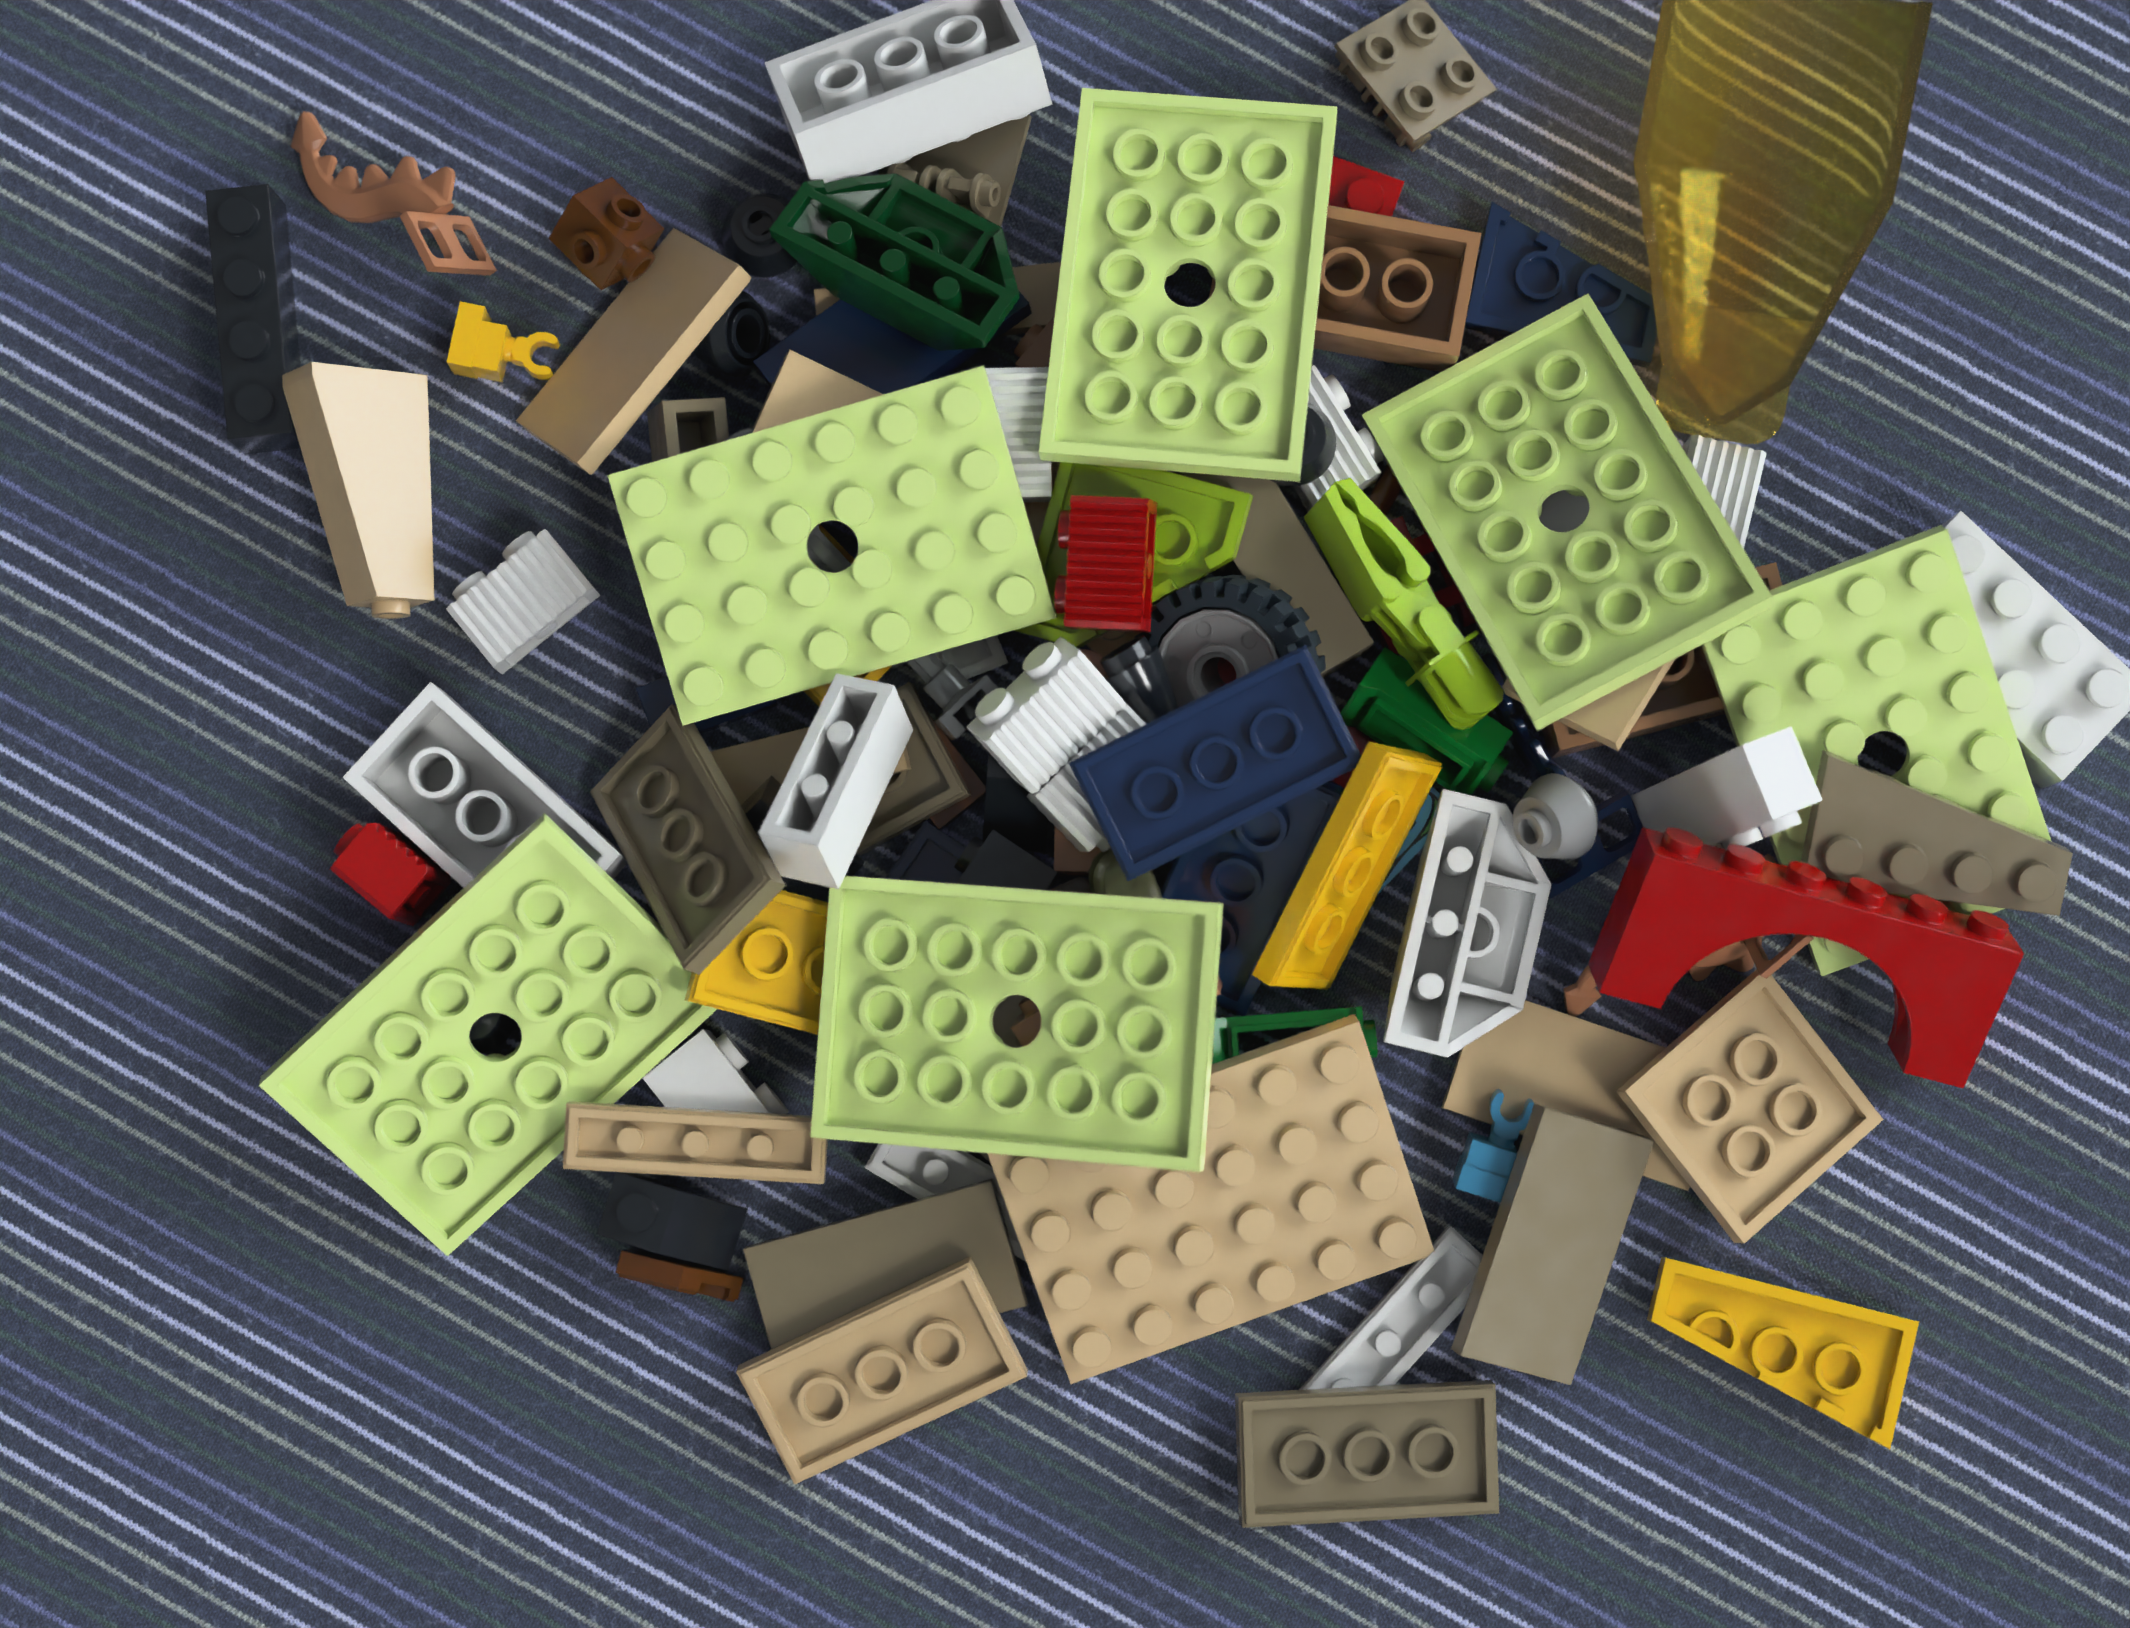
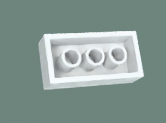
(907, 85)
(2051, 669)
(463, 790)

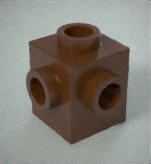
(607, 234)

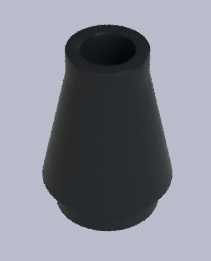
(1140, 678)

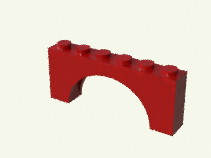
(1695, 898)

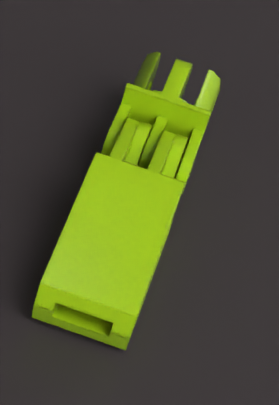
(1389, 586)

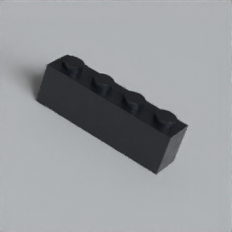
(254, 314)

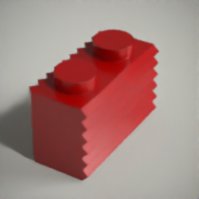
(1107, 563)
(389, 872)

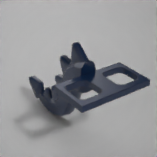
(1539, 764)

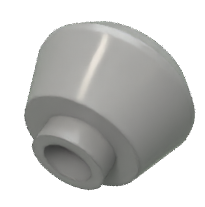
(1556, 818)

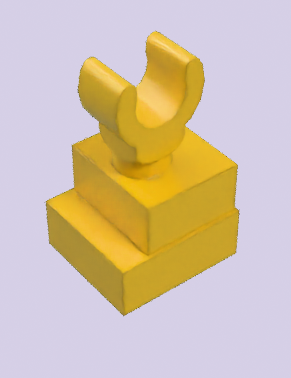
(484, 347)

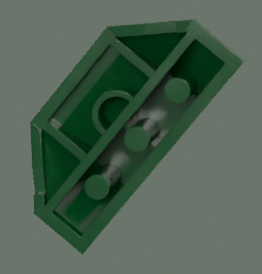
(903, 257)

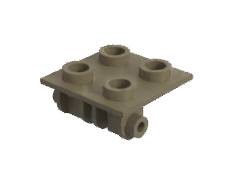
(1413, 71)
(972, 171)

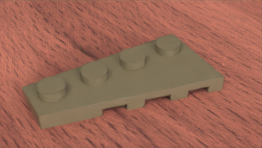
(1927, 844)

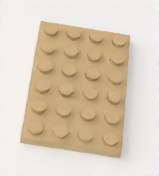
(1290, 1205)

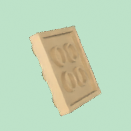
(1750, 1106)

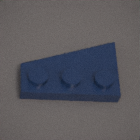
(1530, 275)

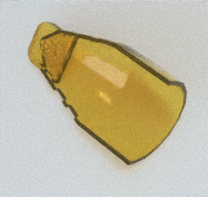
(1761, 186)

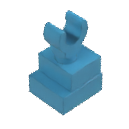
(1489, 1160)

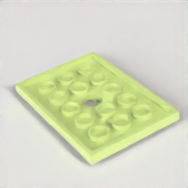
(1171, 187)
(935, 527)
(1584, 605)
(1871, 652)
(1119, 1042)
(461, 1131)

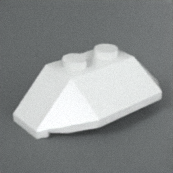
(1466, 929)

